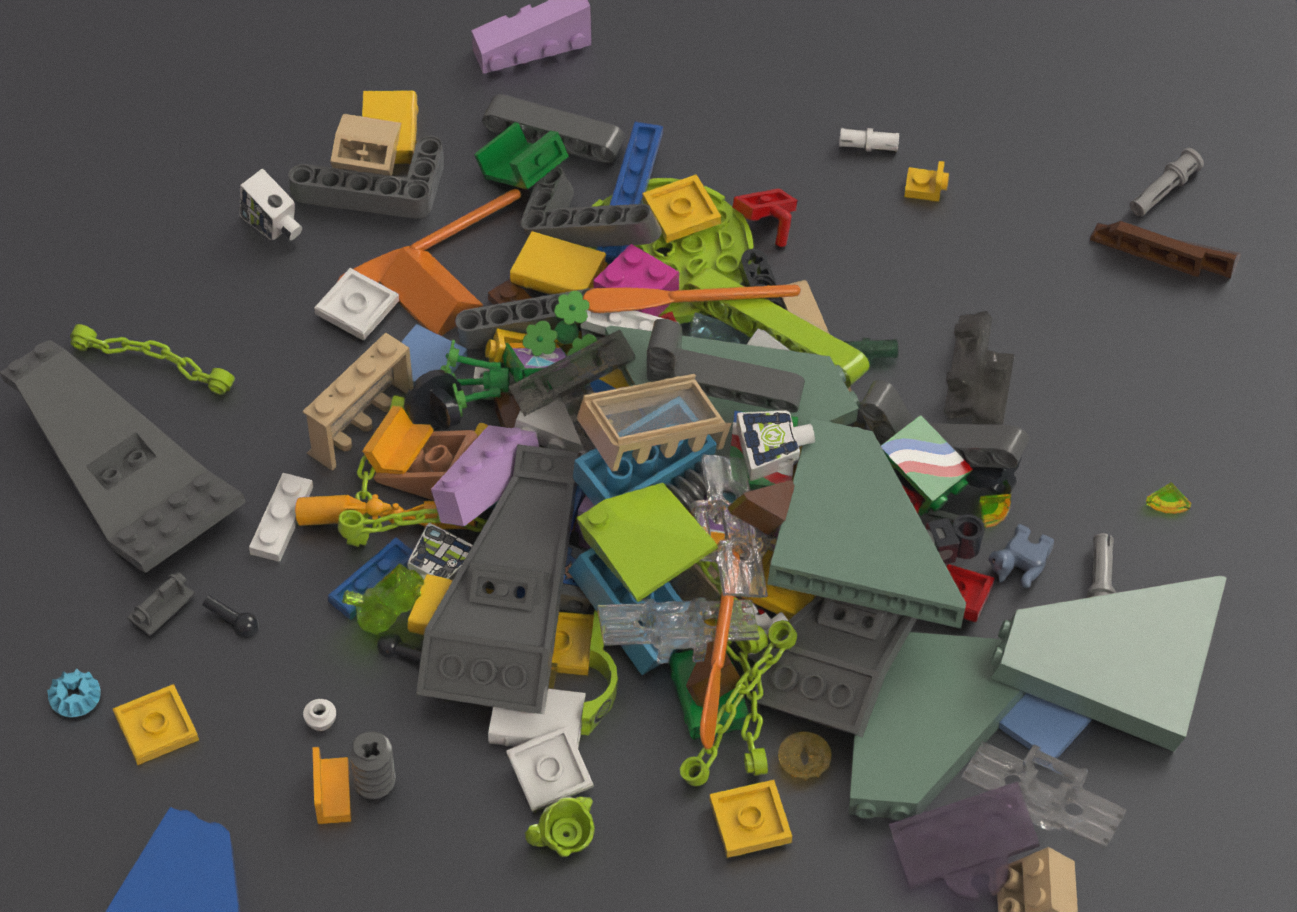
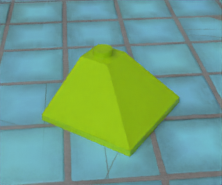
(645, 538)

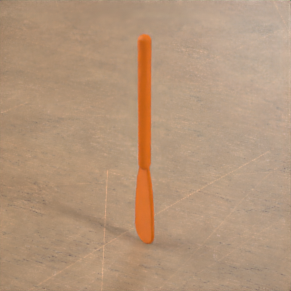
(377, 267)
(628, 299)
(711, 700)

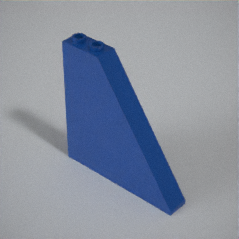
(182, 869)

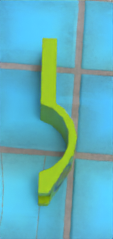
(600, 660)

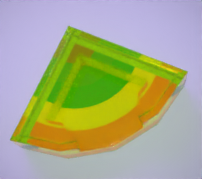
(1168, 500)
(994, 509)

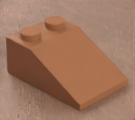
(431, 463)

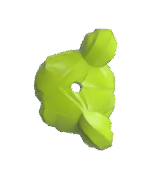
(564, 817)

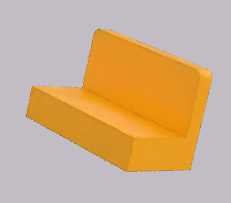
(396, 442)
(331, 789)

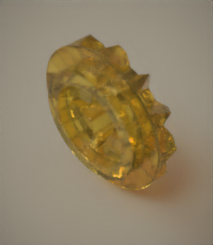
(816, 749)

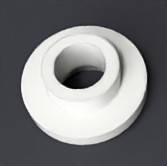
(323, 721)

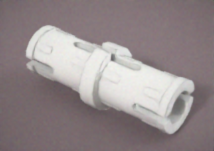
(869, 139)

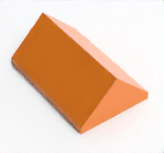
(428, 290)

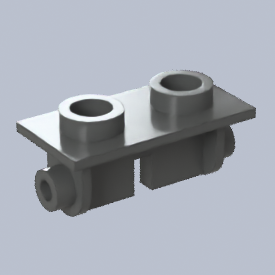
(161, 604)

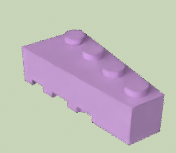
(532, 34)
(479, 474)

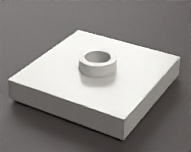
(356, 304)
(549, 768)

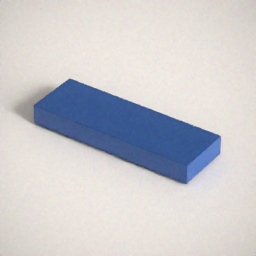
(370, 574)

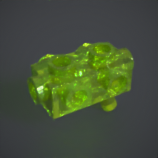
(386, 600)

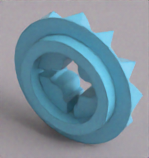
(76, 704)

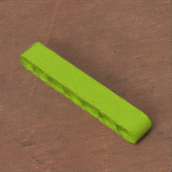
(785, 327)

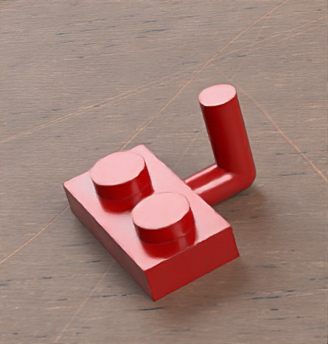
(768, 203)

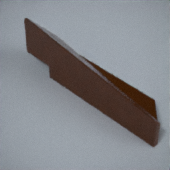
(1170, 252)

